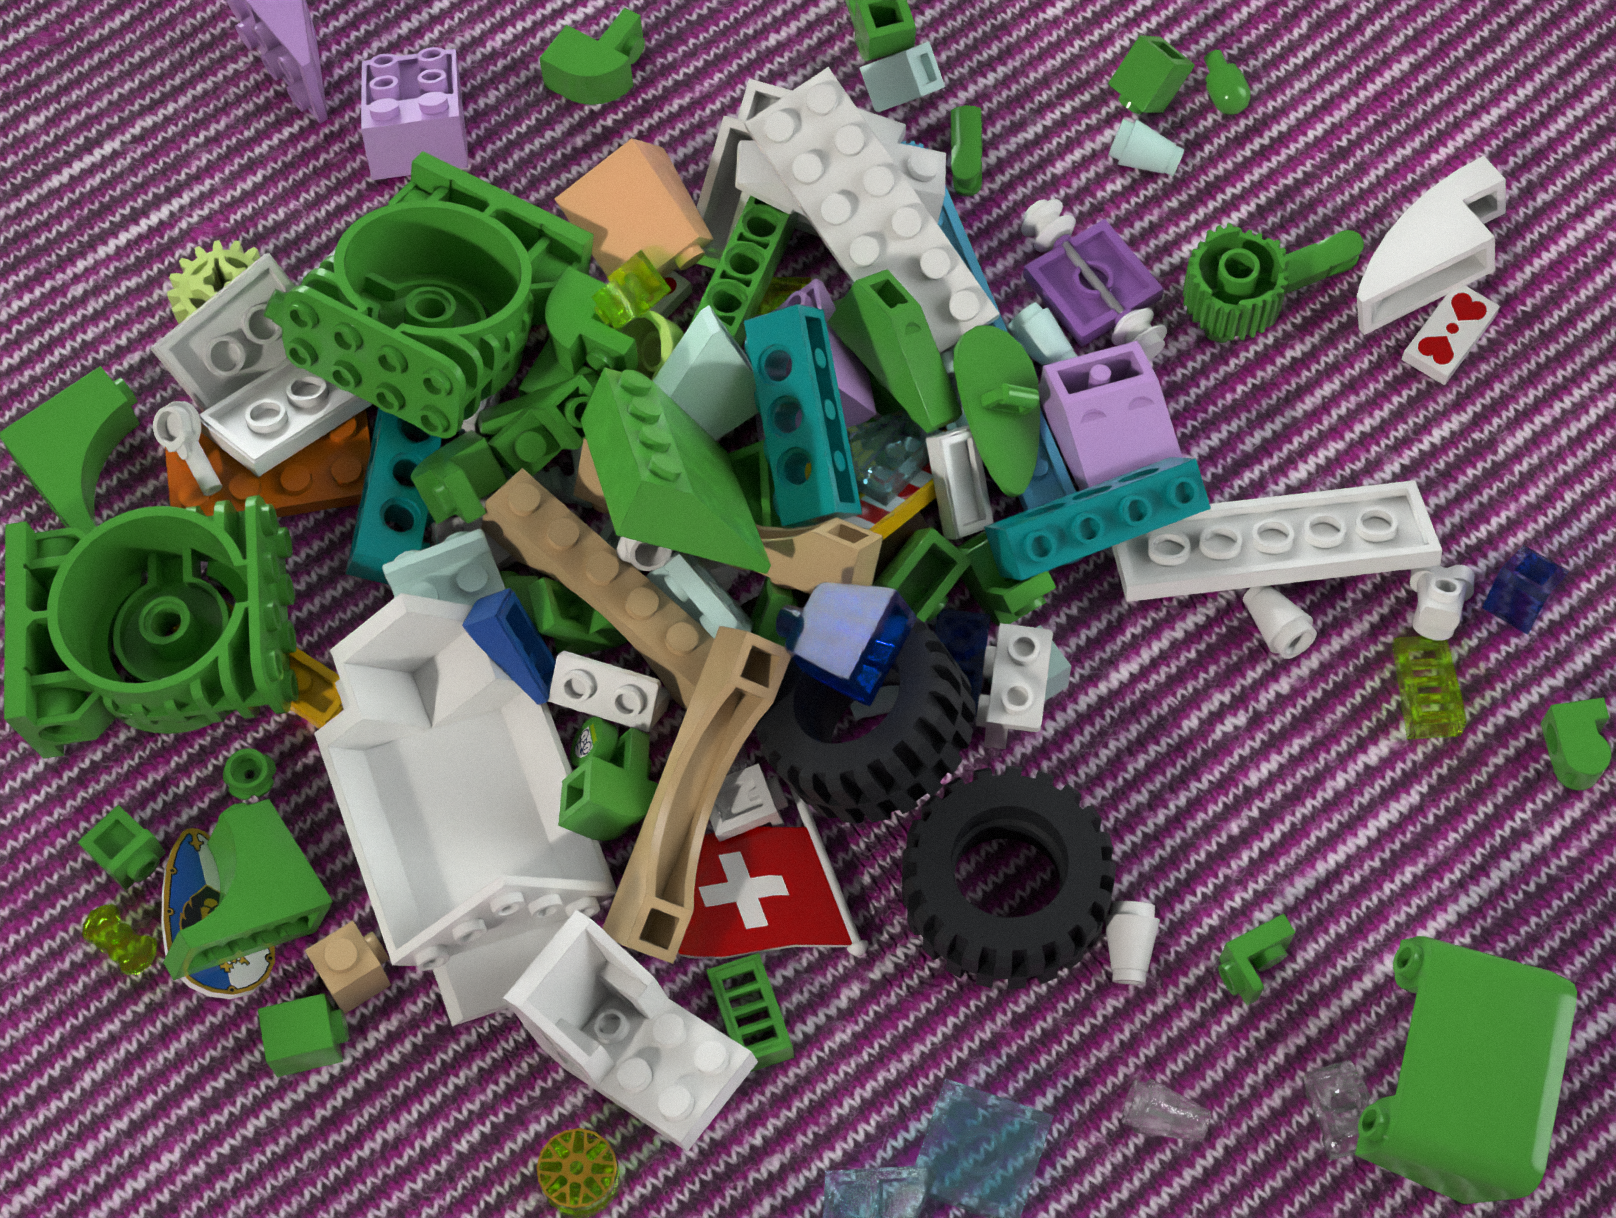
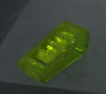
(1421, 723)

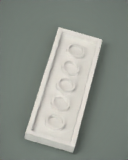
(866, 204)
(1282, 542)

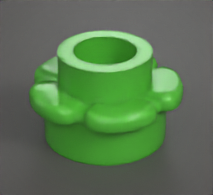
(244, 762)

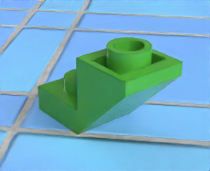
(544, 428)

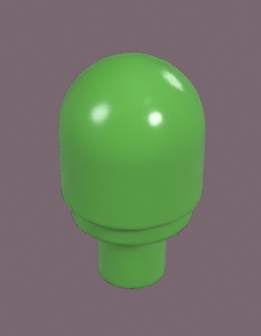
(1226, 84)

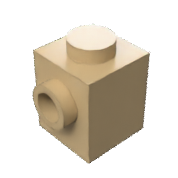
(350, 965)

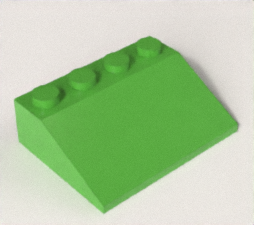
(667, 474)

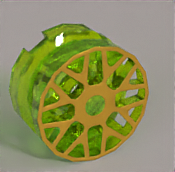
(578, 1173)

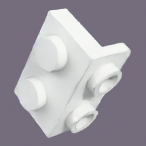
(1018, 682)
(608, 691)

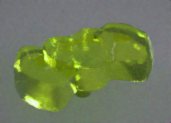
(119, 940)

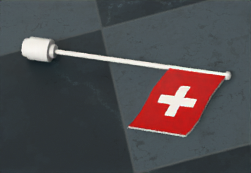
(766, 884)

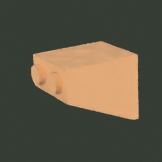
(636, 205)

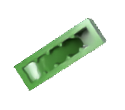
(68, 442)
(264, 892)

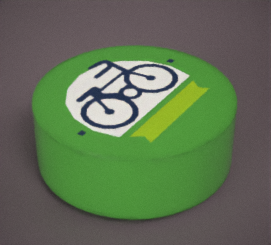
(594, 739)

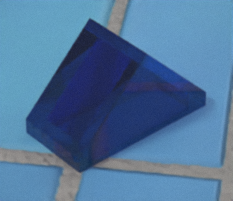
(1524, 588)

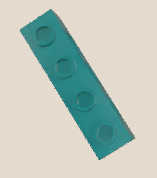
(822, 435)
(388, 500)
(1097, 517)

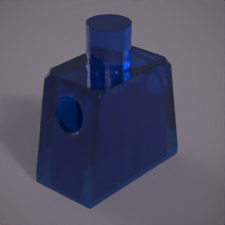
(847, 636)

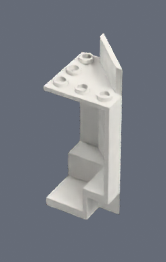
(454, 804)

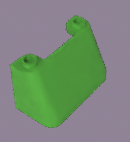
(1474, 1074)

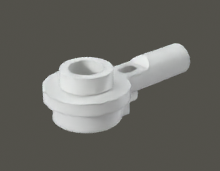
(179, 430)

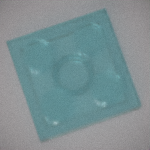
(983, 1150)

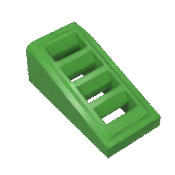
(767, 1051)

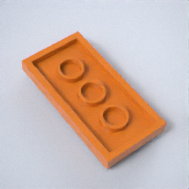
(313, 479)

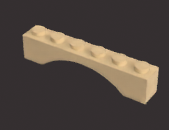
(558, 543)
(798, 555)
(660, 877)

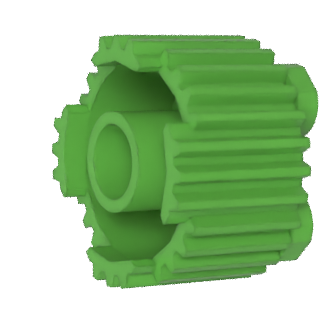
(1235, 283)

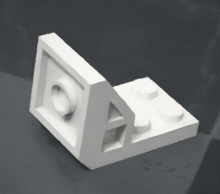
(623, 1034)

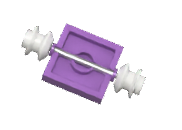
(1092, 280)

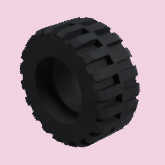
(893, 761)
(1022, 811)

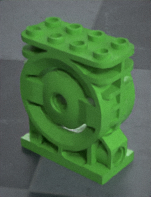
(411, 293)
(81, 589)

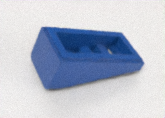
(512, 641)

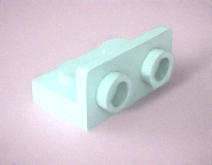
(451, 571)
(699, 593)

